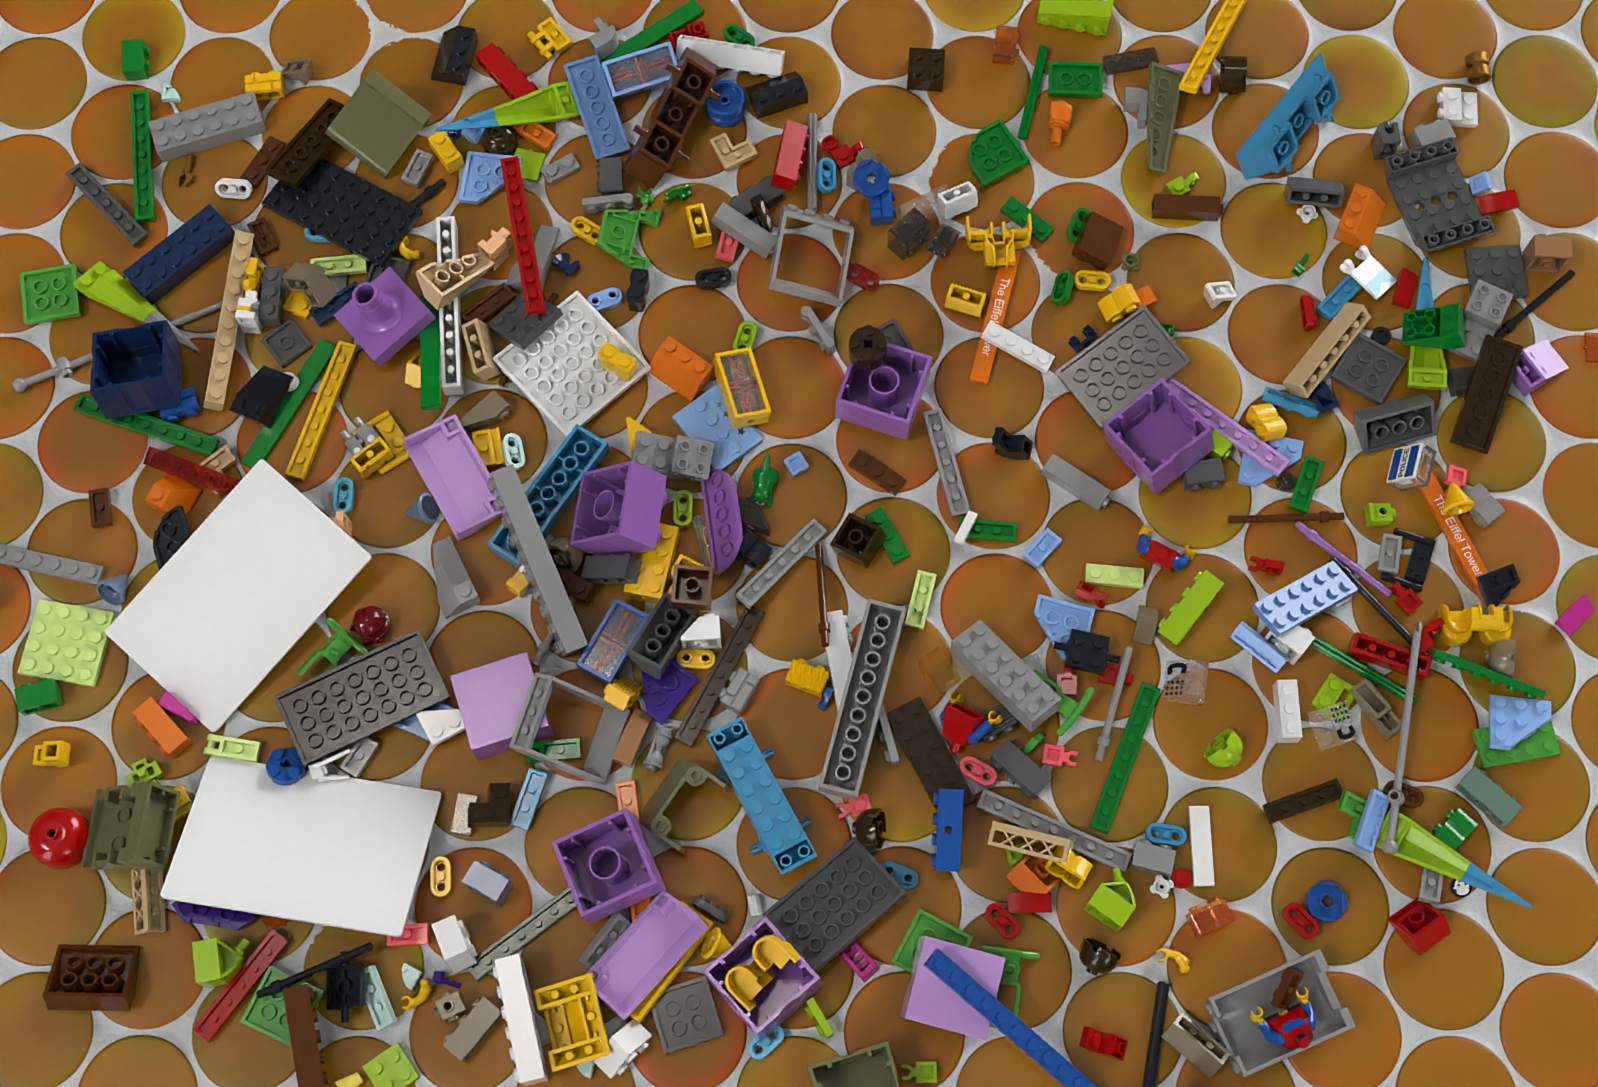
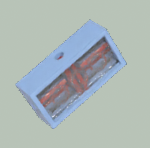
(639, 70)

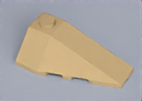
(450, 278)

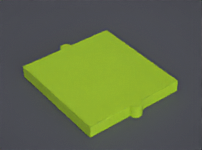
(531, 163)

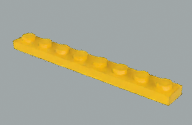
(1211, 45)
(321, 410)

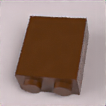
(1097, 241)

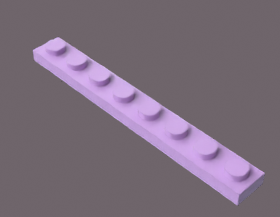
(1238, 435)

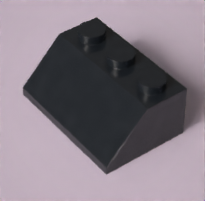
(455, 55)
(777, 94)

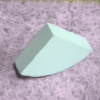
(170, 94)
(410, 976)
(586, 1068)

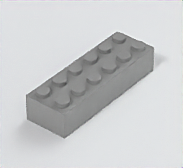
(207, 126)
(1005, 675)

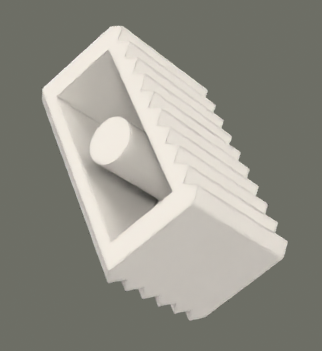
(957, 200)

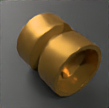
(1477, 68)

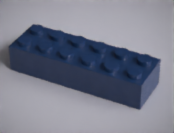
(180, 254)

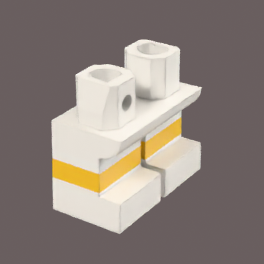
(248, 313)

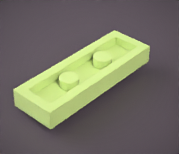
(341, 265)
(1114, 576)
(920, 599)

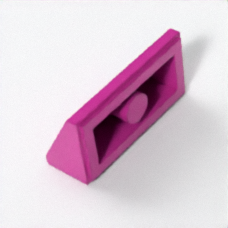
(1575, 615)

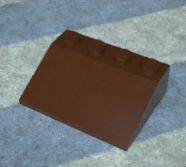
(92, 978)

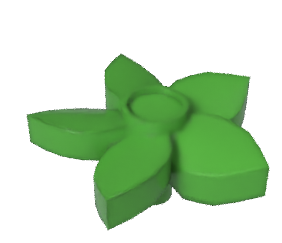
(644, 196)

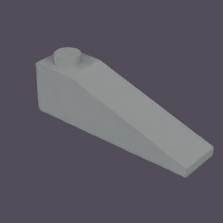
(544, 245)
(453, 583)

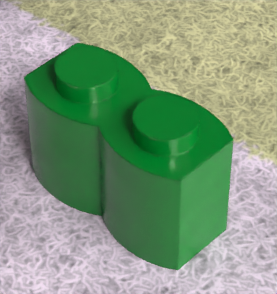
(1455, 829)

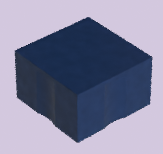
(136, 369)

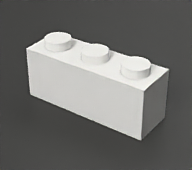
(1287, 711)

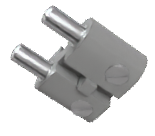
(364, 436)

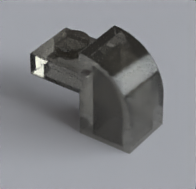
(943, 241)

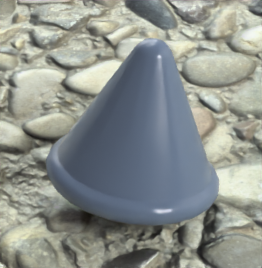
(423, 509)
(113, 589)

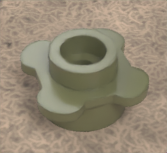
(1134, 258)

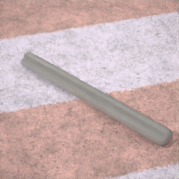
(812, 162)

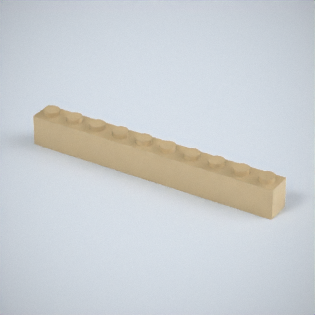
(227, 322)

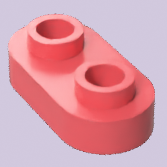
(979, 769)

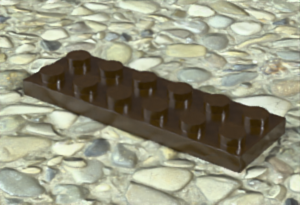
(306, 147)
(1486, 394)
(927, 750)

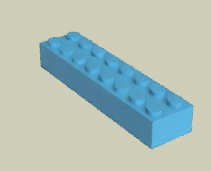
(555, 486)

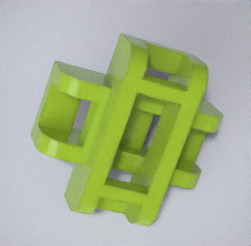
(142, 773)

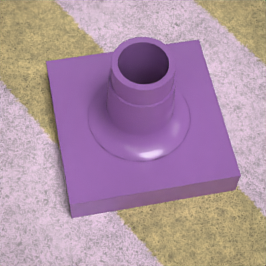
(384, 316)

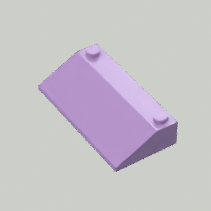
(453, 475)
(645, 953)

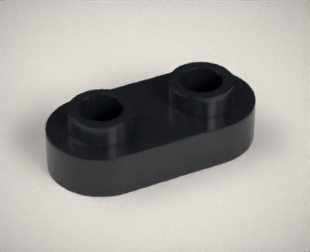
(713, 277)

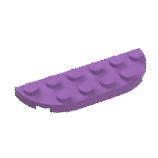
(722, 518)

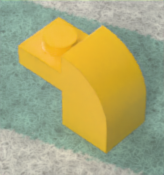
(52, 754)

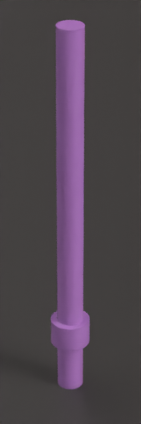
(1312, 535)

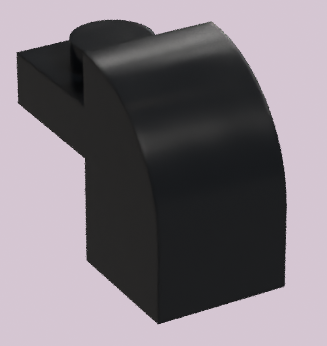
(1011, 446)

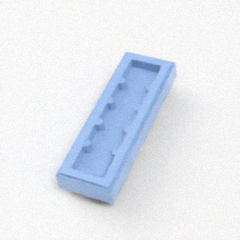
(1259, 647)
(1371, 821)

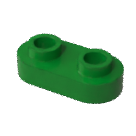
(741, 36)
(1075, 224)
(1062, 287)

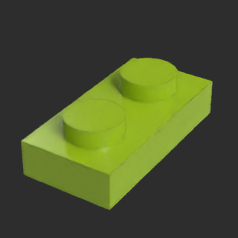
(814, 1011)

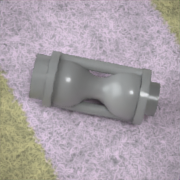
(660, 741)

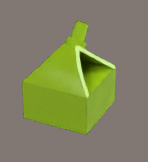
(1112, 902)
(217, 961)

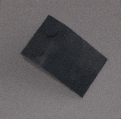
(262, 396)

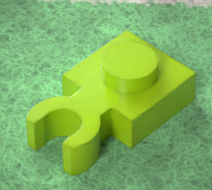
(924, 1072)

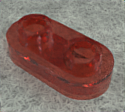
(863, 276)

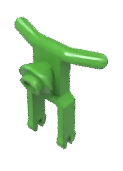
(336, 647)
(1068, 708)
(1011, 967)

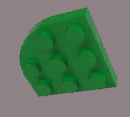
(995, 154)

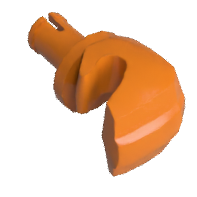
(1060, 119)

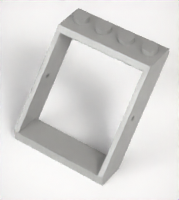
(802, 290)
(603, 745)

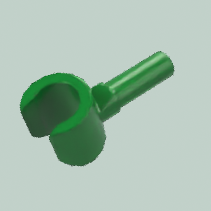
(1298, 270)

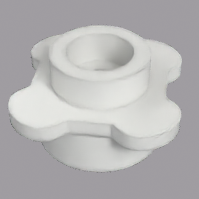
(1309, 209)
(1168, 884)

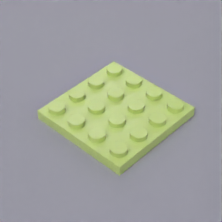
(66, 643)

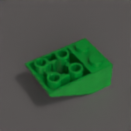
(1435, 327)

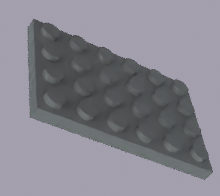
(1122, 365)
(835, 904)

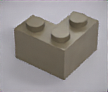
(311, 281)

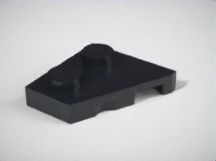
(1497, 584)

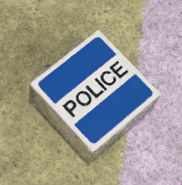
(1411, 467)

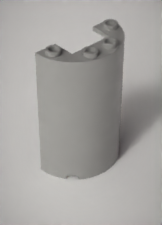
(1243, 1038)

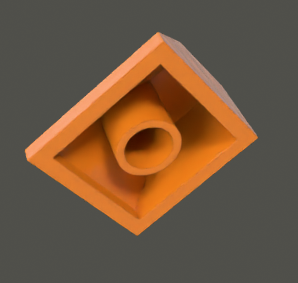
(171, 493)
(1031, 875)

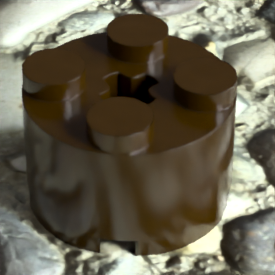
(1233, 74)
(860, 345)

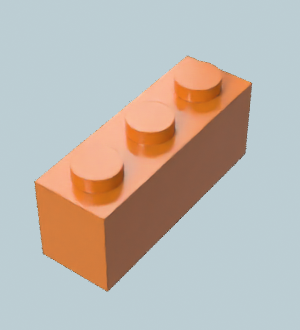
(161, 728)

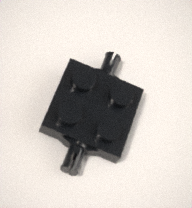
(1086, 652)
(345, 988)

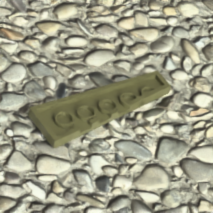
(1162, 110)

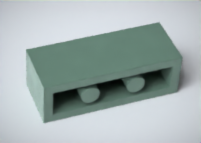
(1488, 797)

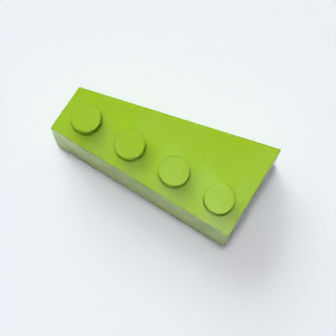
(1078, 15)
(1190, 608)

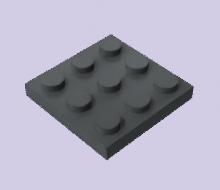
(1497, 266)
(522, 329)
(1368, 368)
(686, 1015)

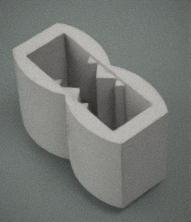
(1486, 507)

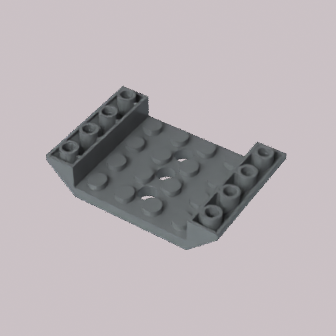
(1431, 174)

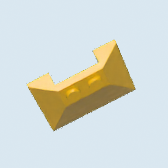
(573, 1022)

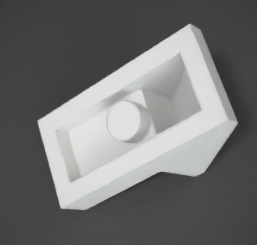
(1219, 292)

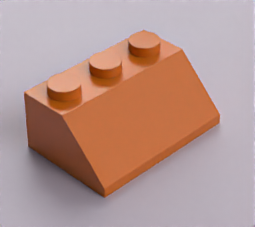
(1360, 217)
(681, 369)

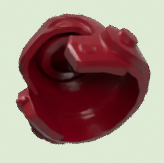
(371, 623)

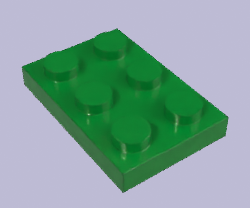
(1075, 79)

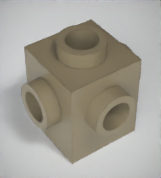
(458, 1007)

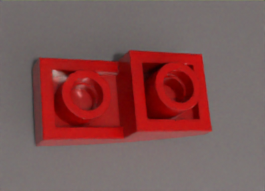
(695, 29)
(1498, 201)
(1029, 902)

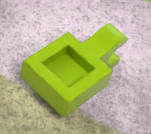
(1180, 186)

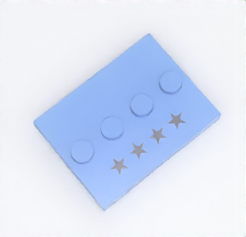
(709, 421)

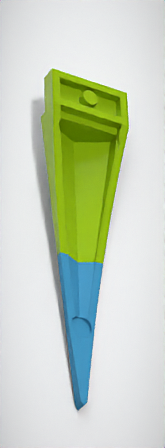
(541, 106)
(1426, 365)
(1426, 850)

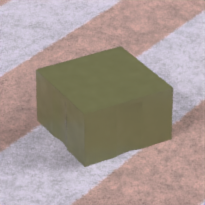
(864, 1068)

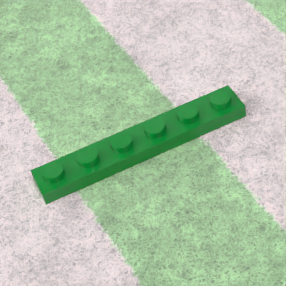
(1493, 677)

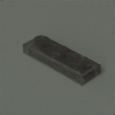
(1129, 60)

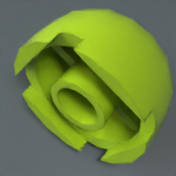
(1225, 750)

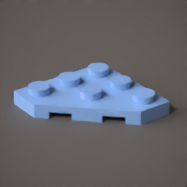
(482, 176)
(1254, 474)
(1059, 617)
(1515, 719)

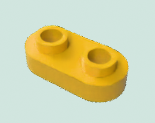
(588, 231)
(1092, 279)
(695, 661)
(440, 877)

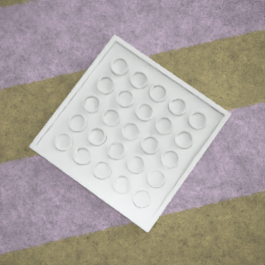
(563, 368)

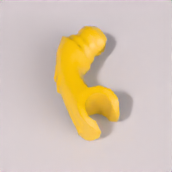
(408, 253)
(1182, 960)
(424, 992)

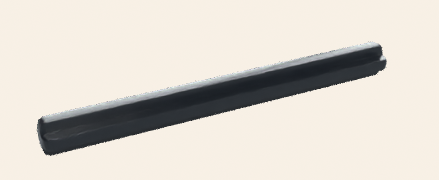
(1155, 1034)

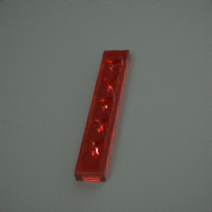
(190, 471)

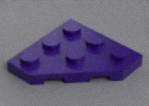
(667, 693)
(213, 916)

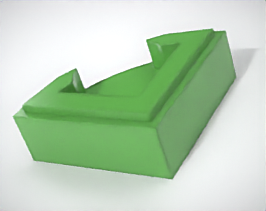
(1033, 743)

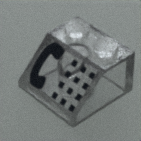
(1185, 681)
(1333, 725)

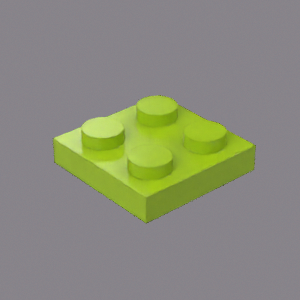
(391, 1068)

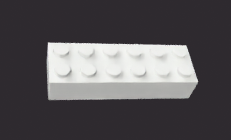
(521, 1020)

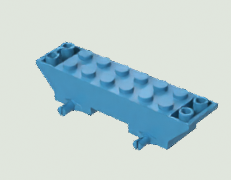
(1277, 135)
(761, 797)

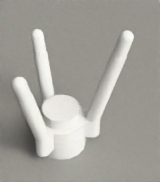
(319, 768)

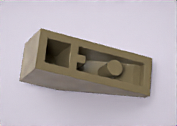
(486, 413)

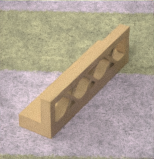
(1032, 835)
(153, 905)

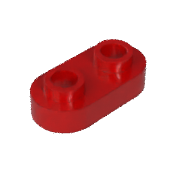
(1309, 320)
(1301, 919)
(1003, 920)

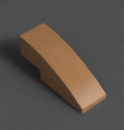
(632, 738)

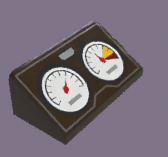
(761, 212)

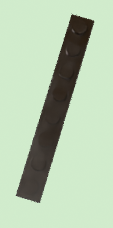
(719, 676)

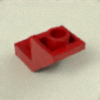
(1428, 631)
(1103, 1043)

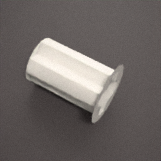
(754, 905)

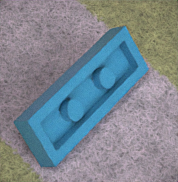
(1338, 297)
(1290, 402)
(529, 799)

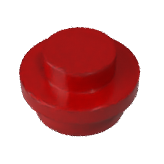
(830, 143)
(1181, 878)

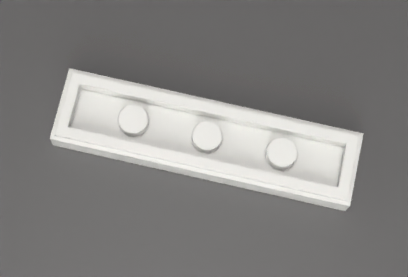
(1201, 846)

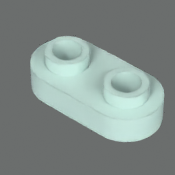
(513, 453)

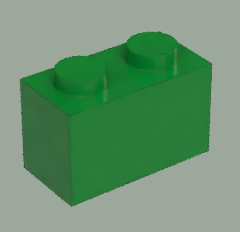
(135, 59)
(38, 696)

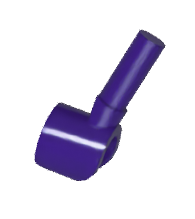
(438, 978)

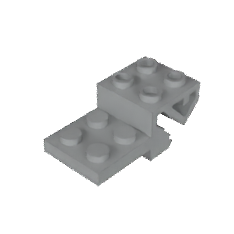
(1482, 317)
(673, 456)

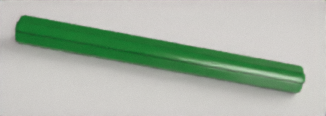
(1033, 92)
(1361, 668)

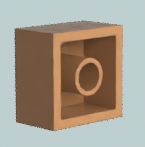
(1547, 253)

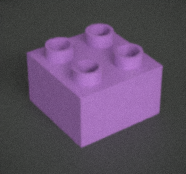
(885, 396)
(619, 509)
(608, 865)

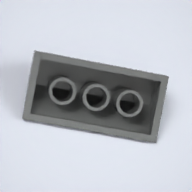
(1395, 423)
(660, 637)

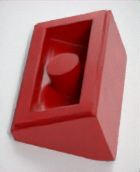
(1404, 288)

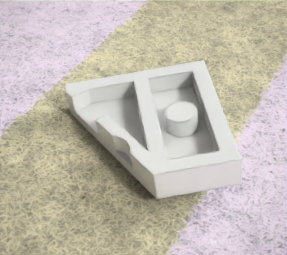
(441, 724)

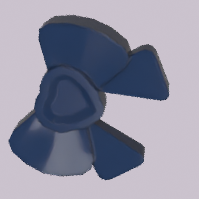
(561, 262)

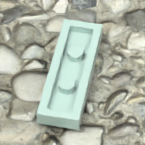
(377, 1000)

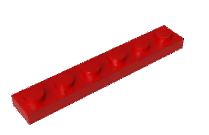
(240, 986)

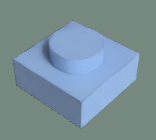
(472, 135)
(1480, 183)
(796, 464)

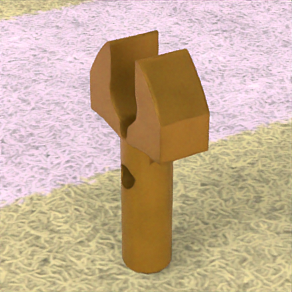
(186, 172)

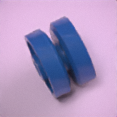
(729, 108)

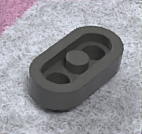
(718, 913)

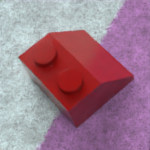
(1420, 925)

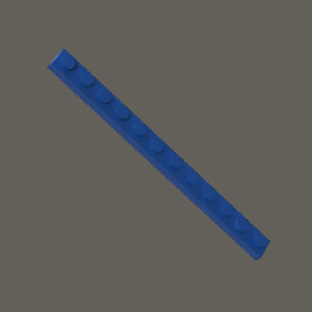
(1005, 1021)

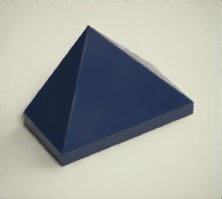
(1324, 398)

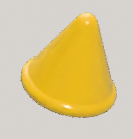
(1457, 501)
(714, 944)

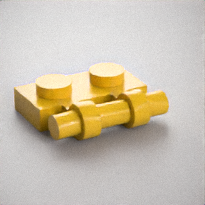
(554, 35)
(255, 276)

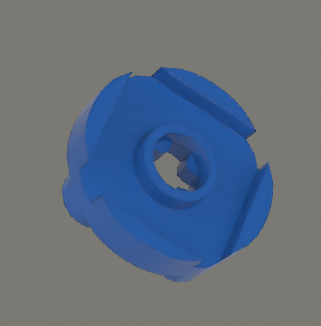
(875, 169)
(283, 776)
(1317, 909)

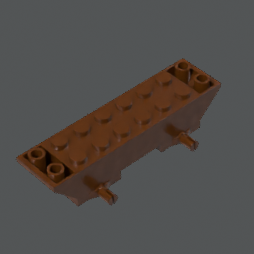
(666, 128)

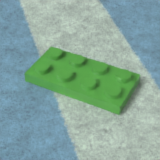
(1537, 746)

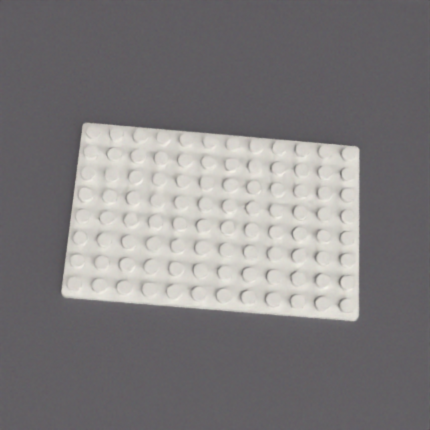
(238, 595)
(304, 849)

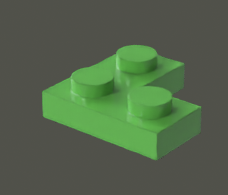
(1353, 807)

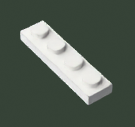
(1017, 347)

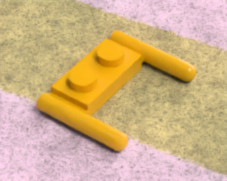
(393, 437)

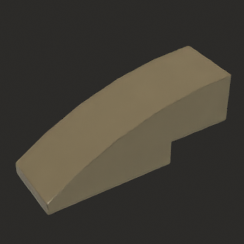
(1376, 709)

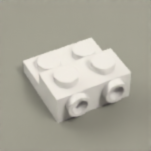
(1458, 107)

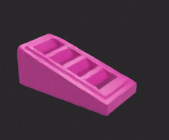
(172, 705)
(867, 973)

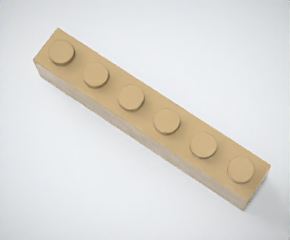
(1326, 350)

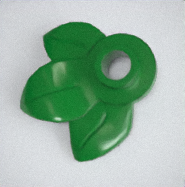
(682, 193)

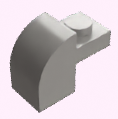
(605, 40)
(1136, 101)

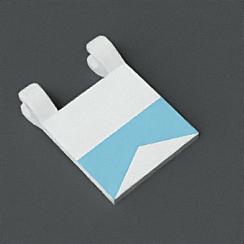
(1369, 274)

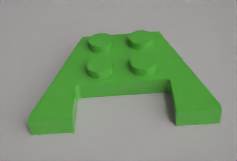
(619, 233)

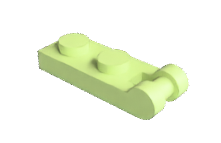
(233, 748)

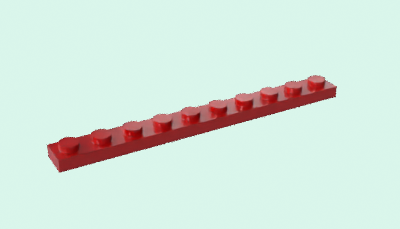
(522, 236)

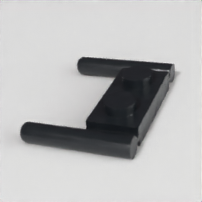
(1418, 561)

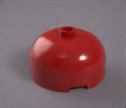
(58, 838)

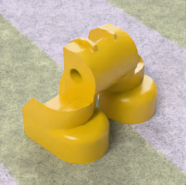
(998, 252)
(1460, 624)
(748, 980)

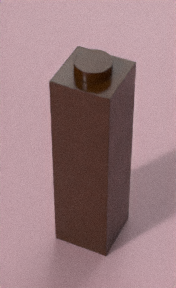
(1186, 207)

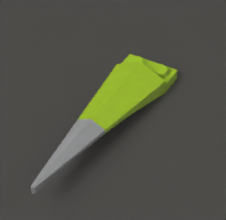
(114, 291)

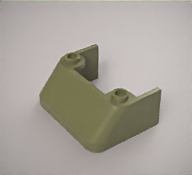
(681, 773)

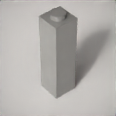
(744, 230)
(1076, 482)

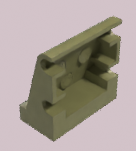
(378, 123)
(131, 827)

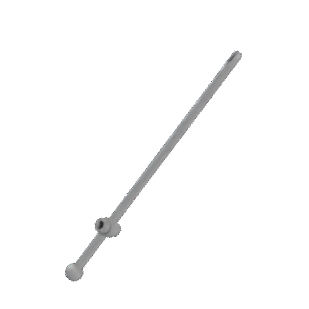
(65, 367)
(1390, 846)

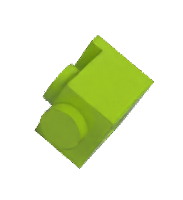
(1375, 518)

